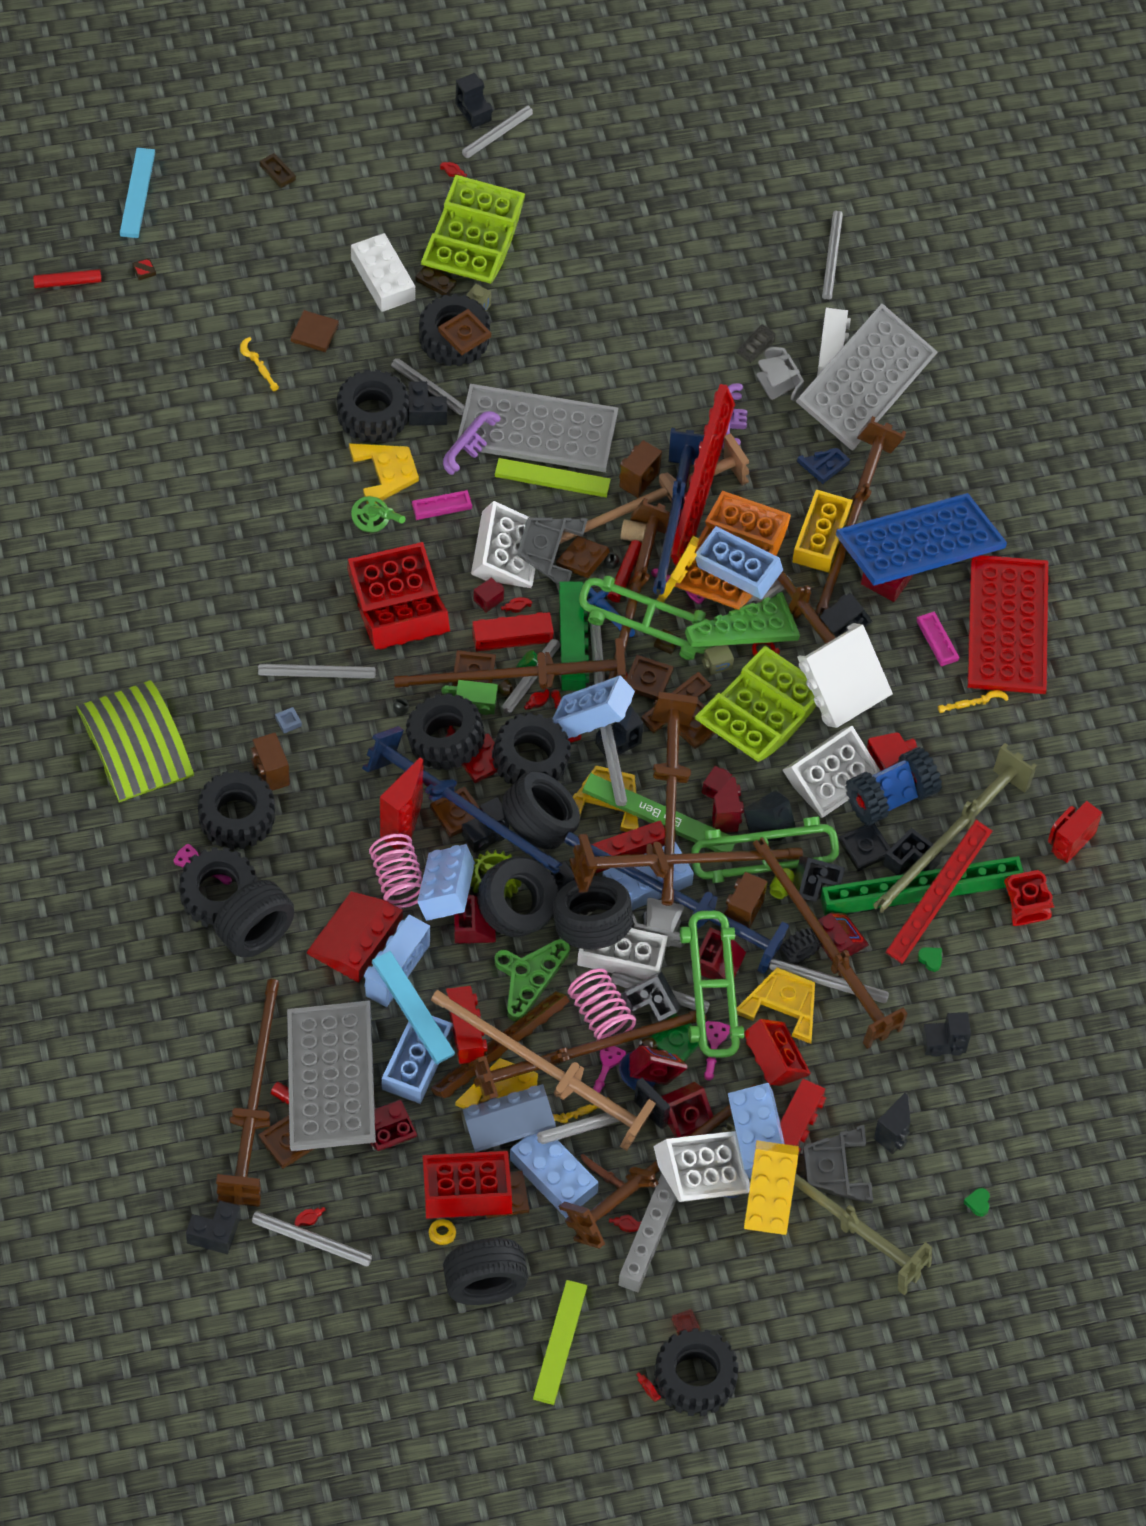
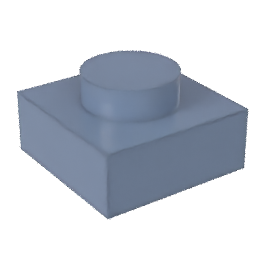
(288, 720)

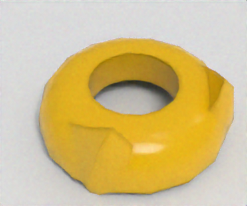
(442, 1239)

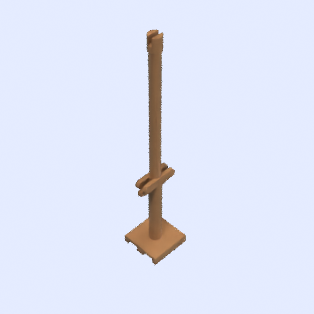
(733, 458)
(569, 1081)

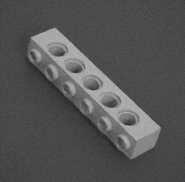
(648, 1236)

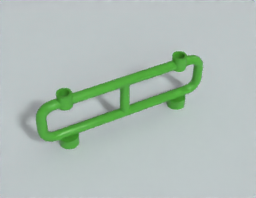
(598, 614)
(714, 838)
(698, 1032)

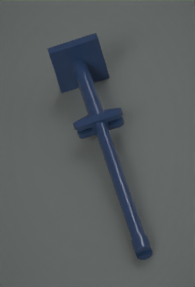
(682, 450)
(386, 753)
(706, 904)

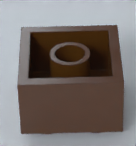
(640, 468)
(270, 761)
(747, 899)

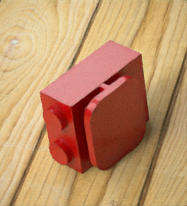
(1074, 830)

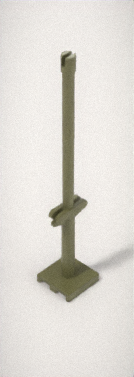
(1010, 769)
(910, 1265)

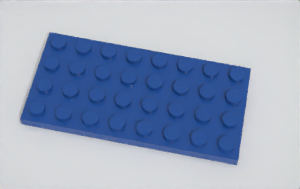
(920, 539)

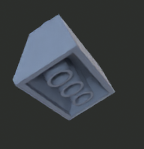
(509, 1118)

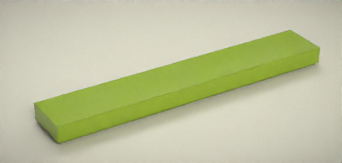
(552, 477)
(560, 1342)

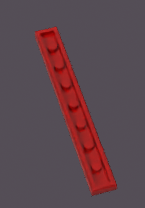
(938, 891)

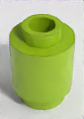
(777, 889)

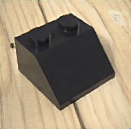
(769, 814)
(894, 1126)

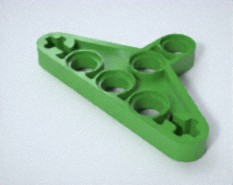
(535, 967)

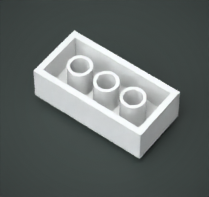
(383, 272)
(636, 955)

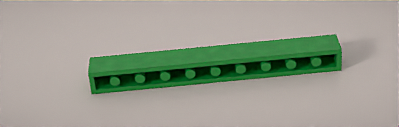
(863, 894)

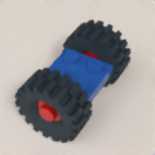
(879, 793)

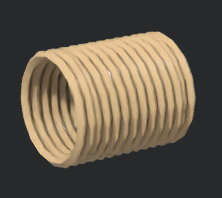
(633, 530)

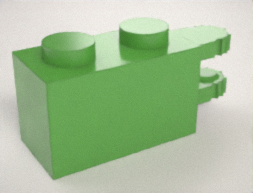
(481, 694)

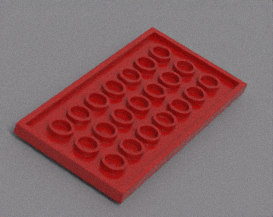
(1008, 624)

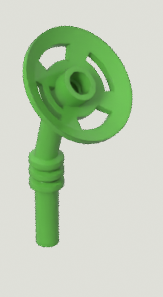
(373, 513)

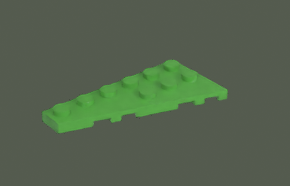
(750, 624)

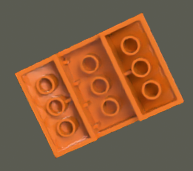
(747, 520)

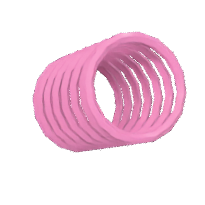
(395, 856)
(610, 1022)

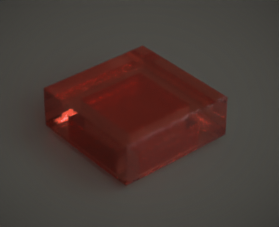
(685, 1320)

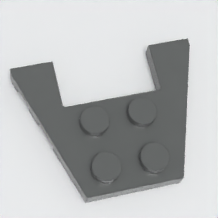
(541, 542)
(827, 1166)

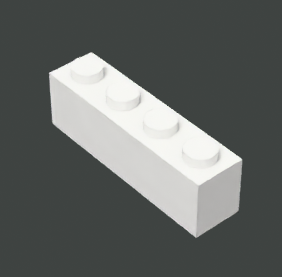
(833, 335)

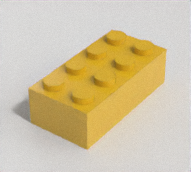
(818, 537)
(771, 1187)

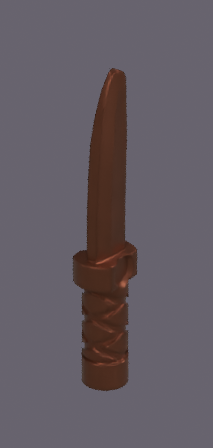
(609, 1177)

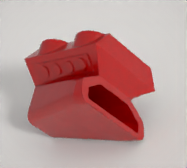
(1029, 897)

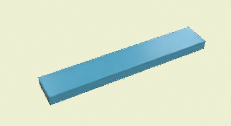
(137, 193)
(413, 1007)

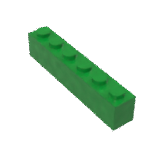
(572, 634)

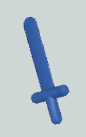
(598, 600)

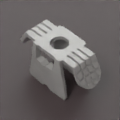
(777, 374)
(662, 921)

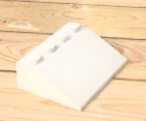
(498, 545)
(823, 771)
(703, 1166)

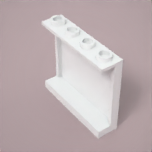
(845, 676)

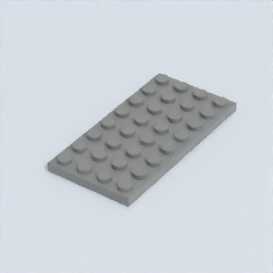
(866, 376)
(542, 427)
(330, 1076)

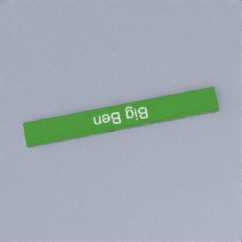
(651, 811)

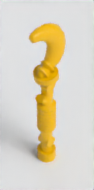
(254, 357)
(966, 703)
(562, 1118)

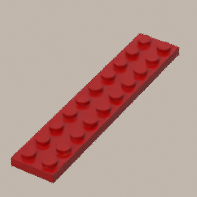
(703, 471)

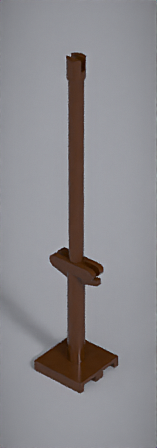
(881, 438)
(656, 520)
(800, 605)
(545, 670)
(674, 710)
(585, 863)
(882, 1025)
(487, 1078)
(240, 1188)
(584, 1220)

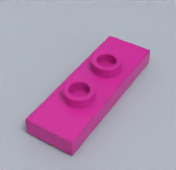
(441, 505)
(937, 638)

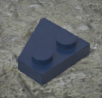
(824, 464)

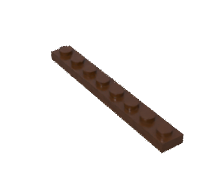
(518, 1030)

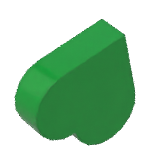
(528, 660)
(931, 958)
(978, 1202)

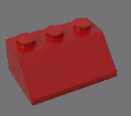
(776, 1052)

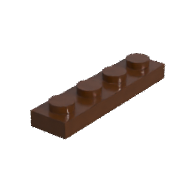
(694, 686)

